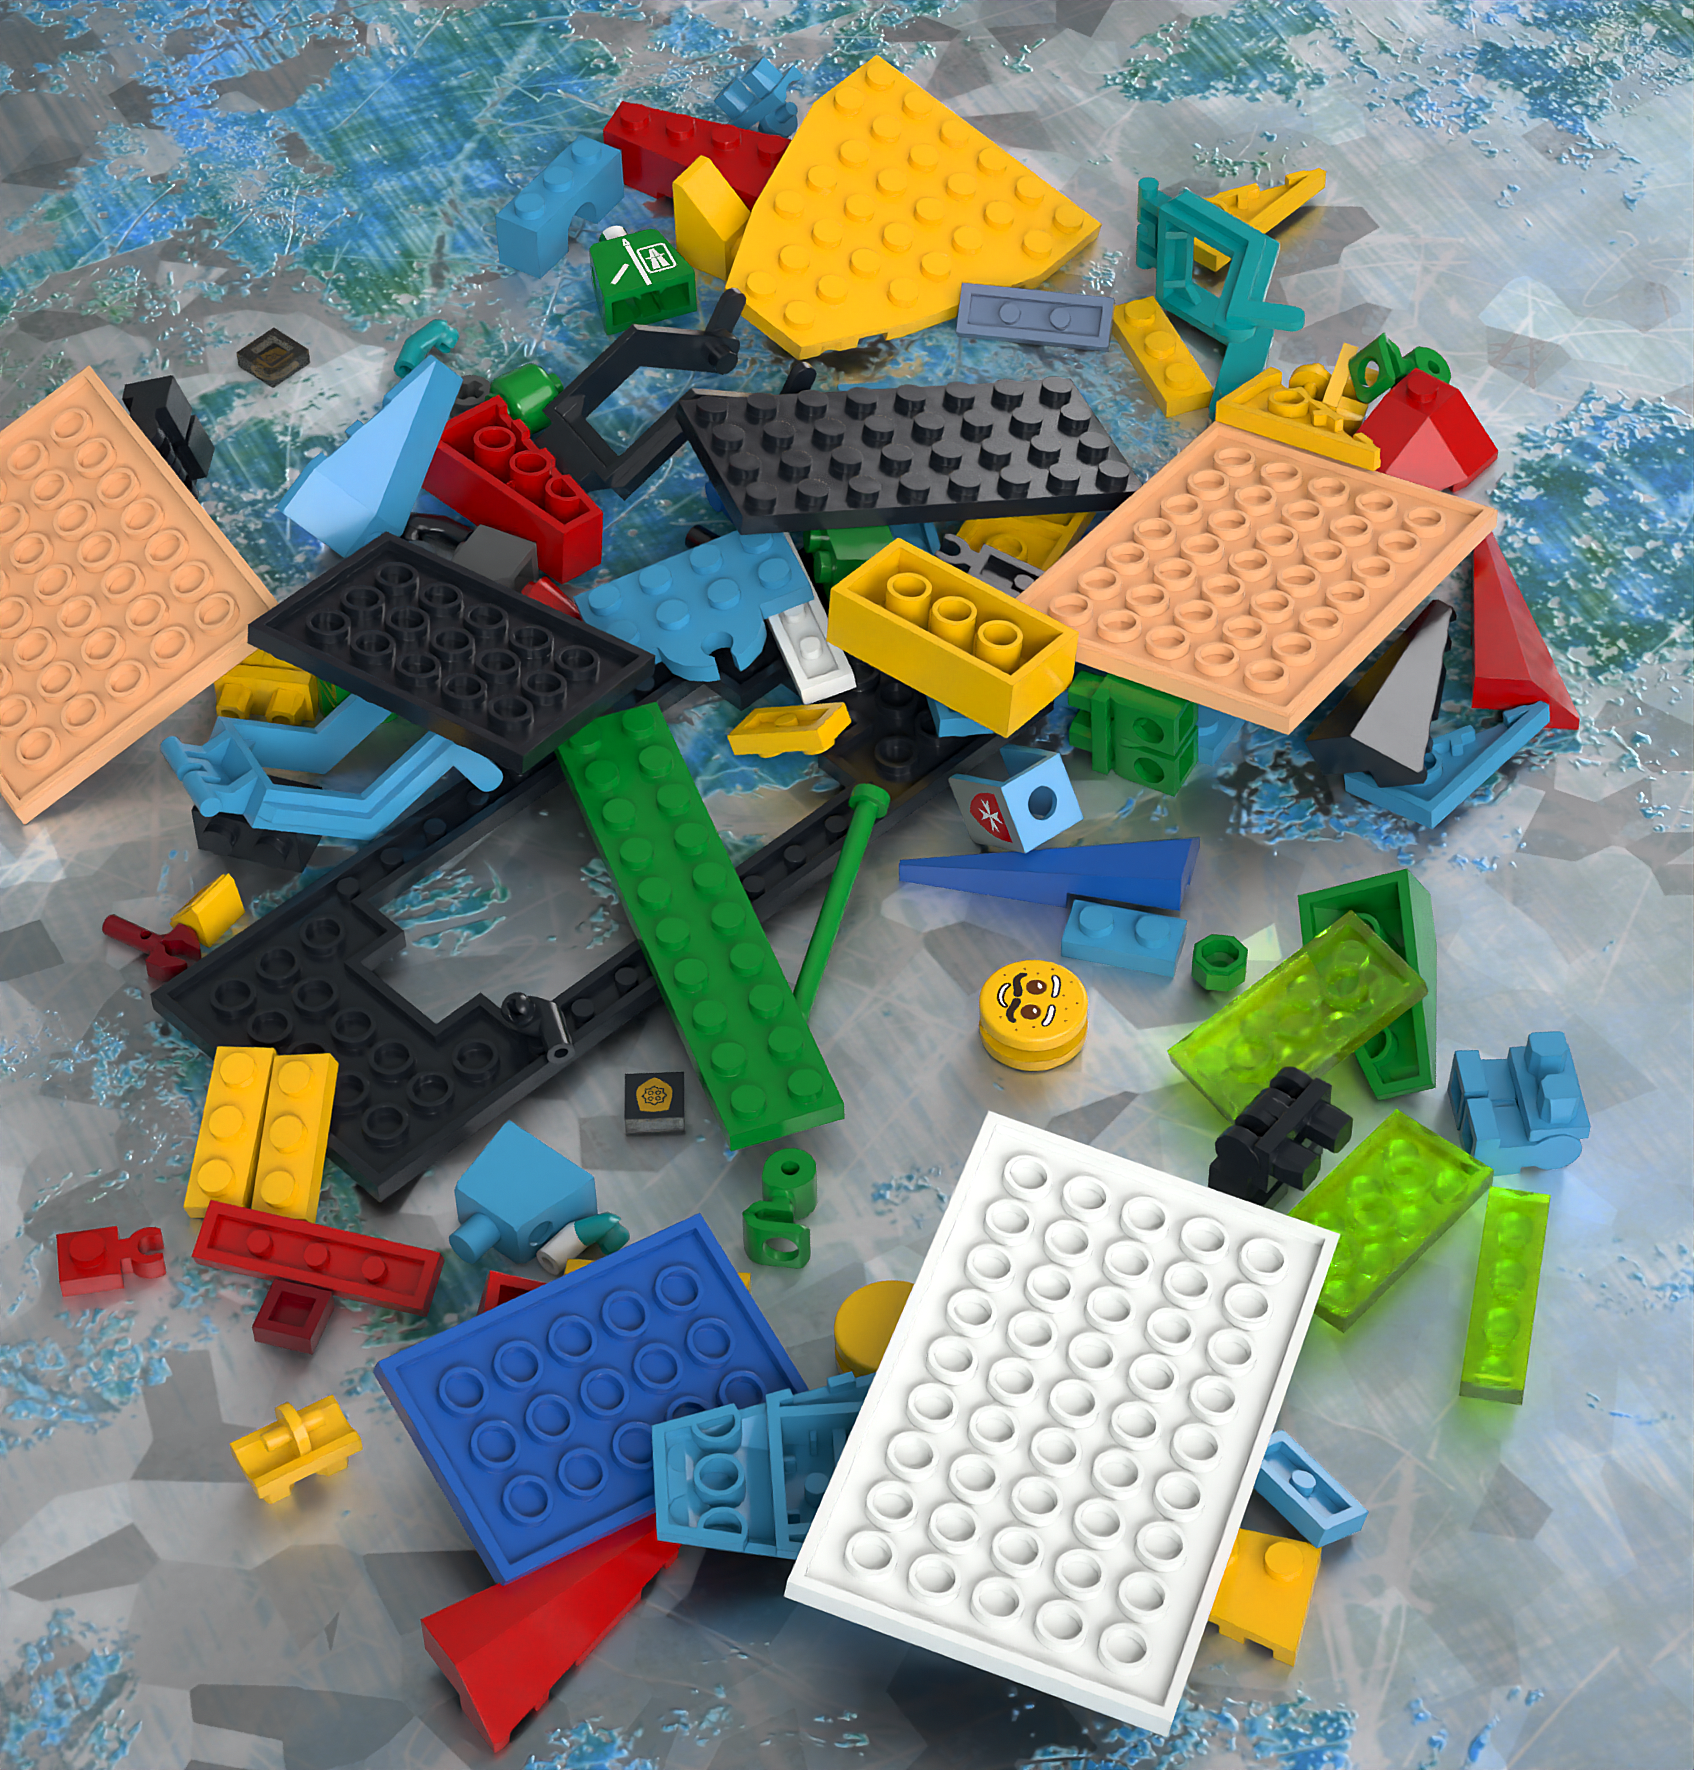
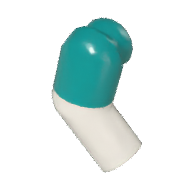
(579, 1235)

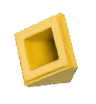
(211, 910)

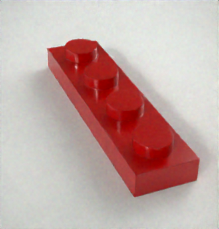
(318, 1257)

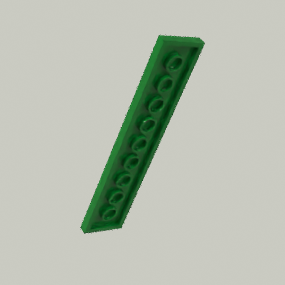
(698, 930)

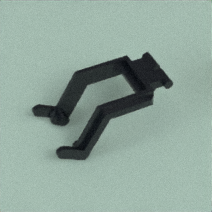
(587, 455)

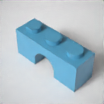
(536, 222)

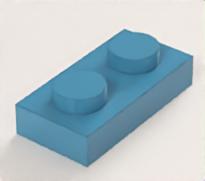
(1124, 938)
(1307, 1493)

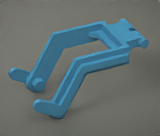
(230, 776)

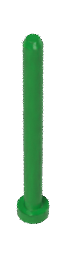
(868, 804)

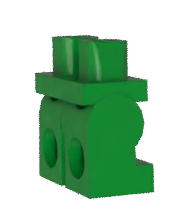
(1134, 730)

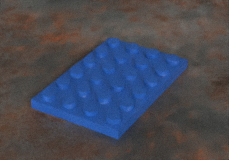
(551, 1399)

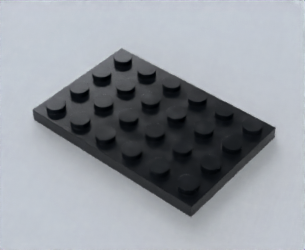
(452, 651)

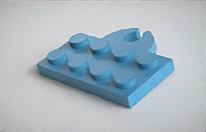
(702, 602)

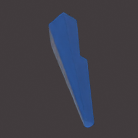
(1129, 872)

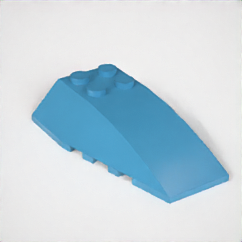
(753, 1472)

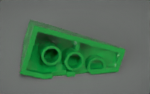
(1401, 913)

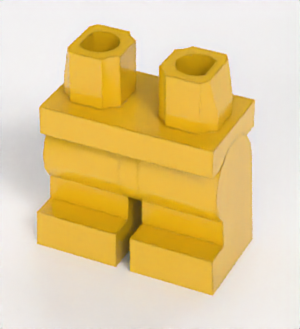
(268, 689)

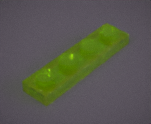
(1505, 1296)

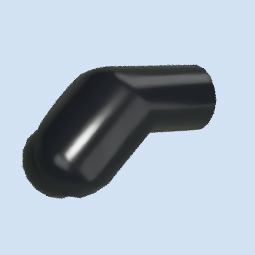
(436, 527)

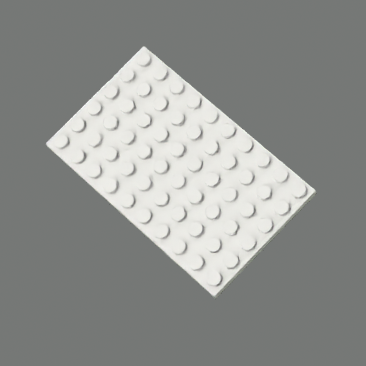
(1068, 1423)

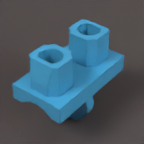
(767, 103)

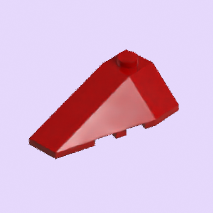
(1429, 434)

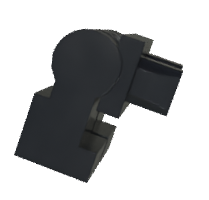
(167, 422)
(1279, 1140)

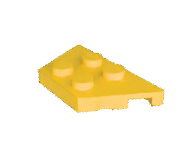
(1032, 539)

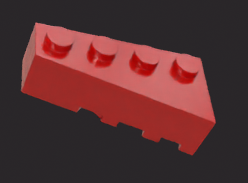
(664, 144)

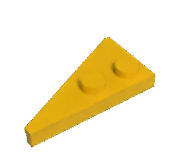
(1260, 208)
(1294, 419)

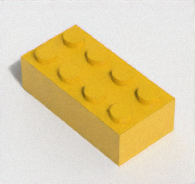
(952, 637)

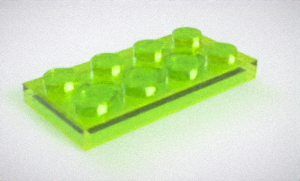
(1299, 1016)
(1389, 1209)

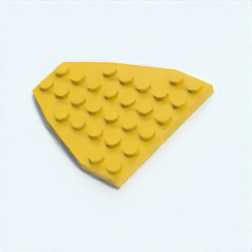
(887, 216)

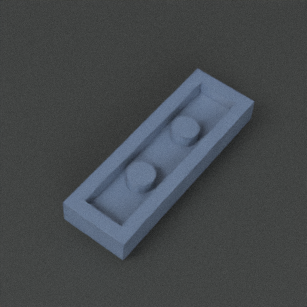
(1035, 317)

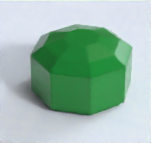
(1219, 962)

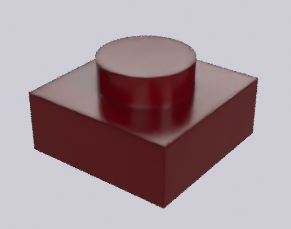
(293, 1316)

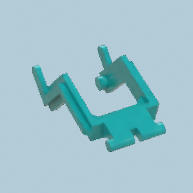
(1240, 314)

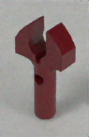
(162, 949)

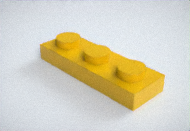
(1160, 357)
(230, 1129)
(295, 1136)

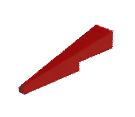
(1507, 649)
(521, 1637)

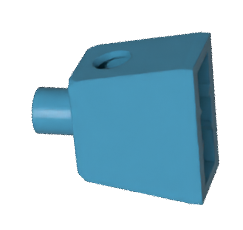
(518, 1197)

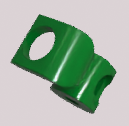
(1392, 366)
(787, 1196)

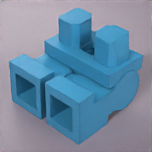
(1520, 1106)

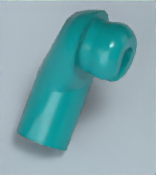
(419, 344)

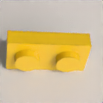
(789, 729)

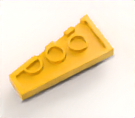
(1267, 1592)

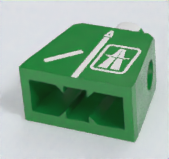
(639, 279)

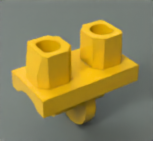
(1336, 389)
(296, 1447)

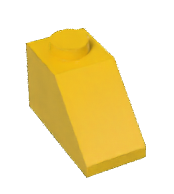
(708, 218)

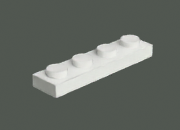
(813, 662)

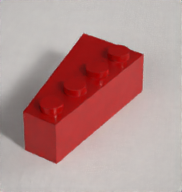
(504, 481)

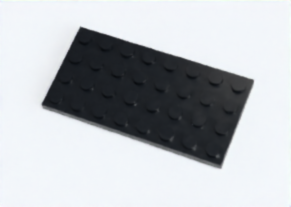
(906, 455)

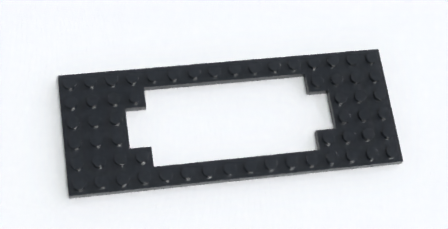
(424, 1087)

